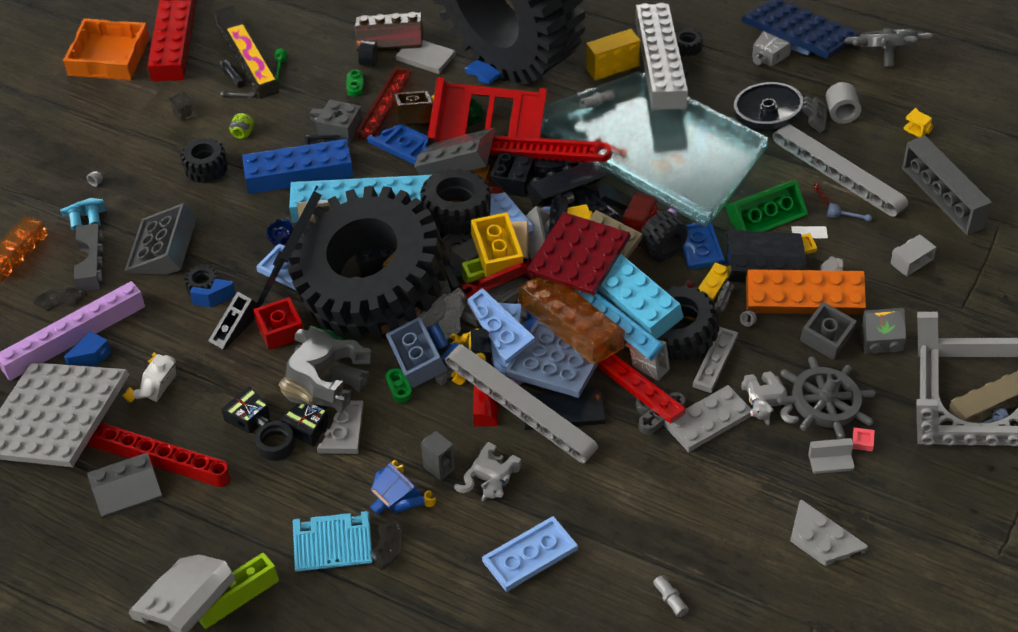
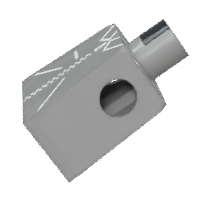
(770, 49)
(656, 368)

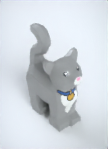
(766, 396)
(492, 470)

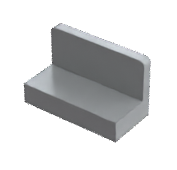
(831, 455)

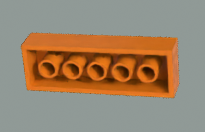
(804, 291)

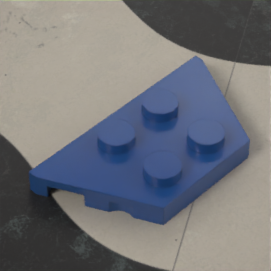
(401, 142)

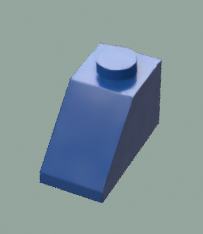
(88, 351)

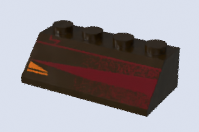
(390, 31)

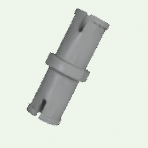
(597, 99)
(670, 596)

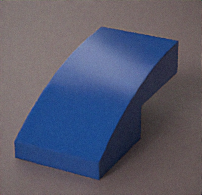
(483, 71)

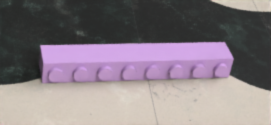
(70, 330)

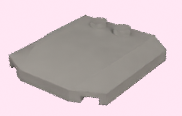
(184, 593)

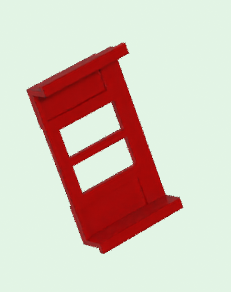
(453, 103)

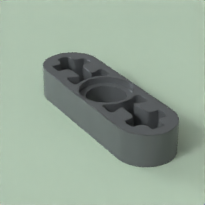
(657, 421)

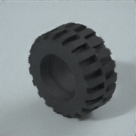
(456, 186)
(701, 333)

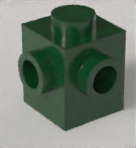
(475, 113)

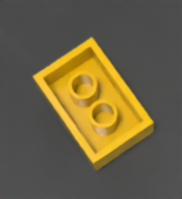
(612, 54)
(496, 243)

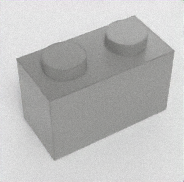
(913, 255)

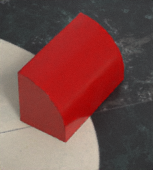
(484, 409)

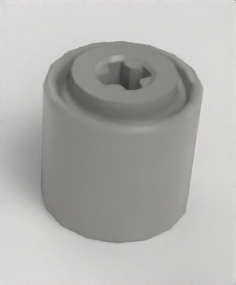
(843, 103)

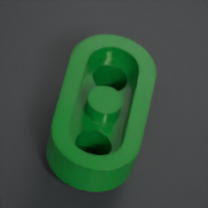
(355, 83)
(398, 387)

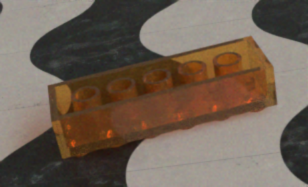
(572, 319)

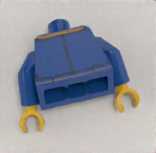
(397, 491)

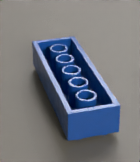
(311, 162)

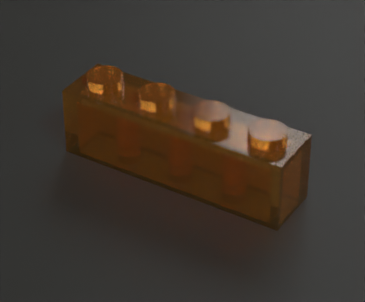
(20, 243)

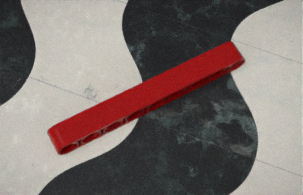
(161, 455)

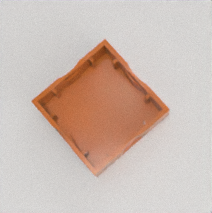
(106, 49)

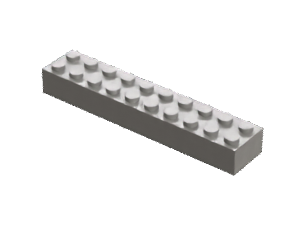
(661, 57)

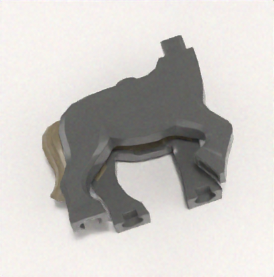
(317, 363)

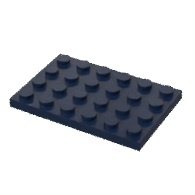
(800, 27)

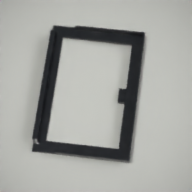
(286, 253)

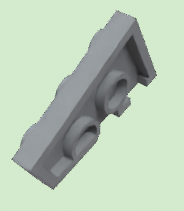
(345, 431)

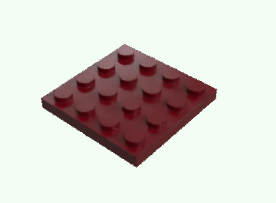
(578, 253)

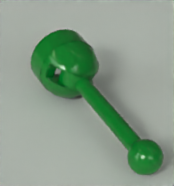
(282, 58)

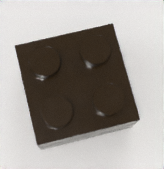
(413, 108)

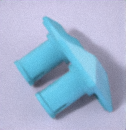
(89, 207)

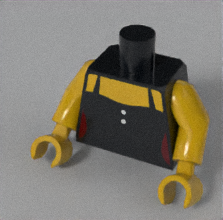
(477, 342)

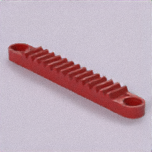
(551, 149)

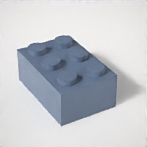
(416, 352)

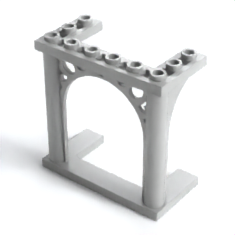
(929, 405)

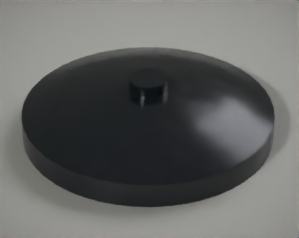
(768, 105)

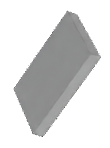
(428, 57)

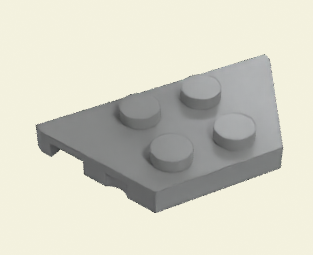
(823, 537)

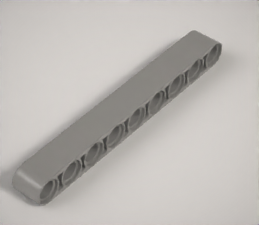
(841, 170)
(522, 404)

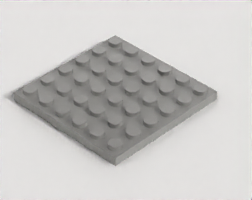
(56, 412)

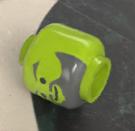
(241, 125)

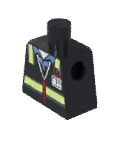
(246, 411)
(307, 422)

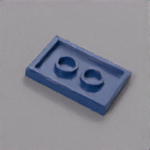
(702, 247)

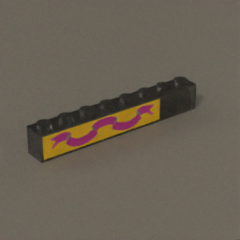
(246, 52)

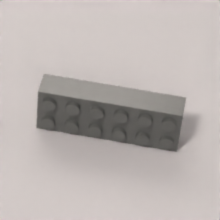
(946, 185)

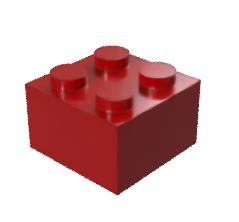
(278, 323)

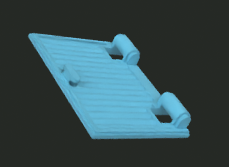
(331, 541)

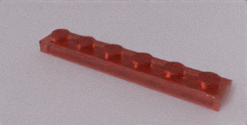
(383, 103)

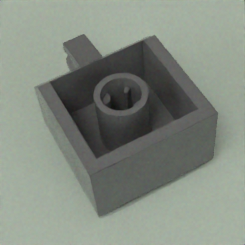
(337, 119)

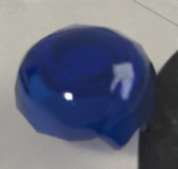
(279, 231)

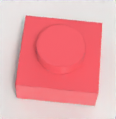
(863, 439)

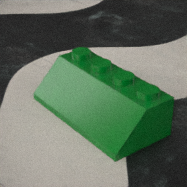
(768, 208)

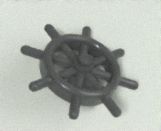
(888, 40)
(826, 397)

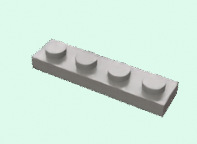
(715, 360)

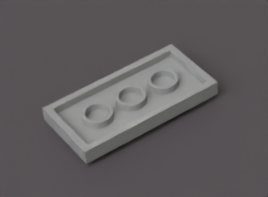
(709, 418)

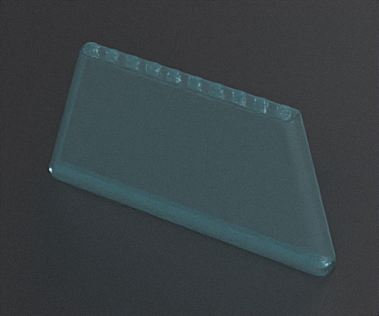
(680, 156)

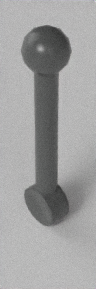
(251, 95)

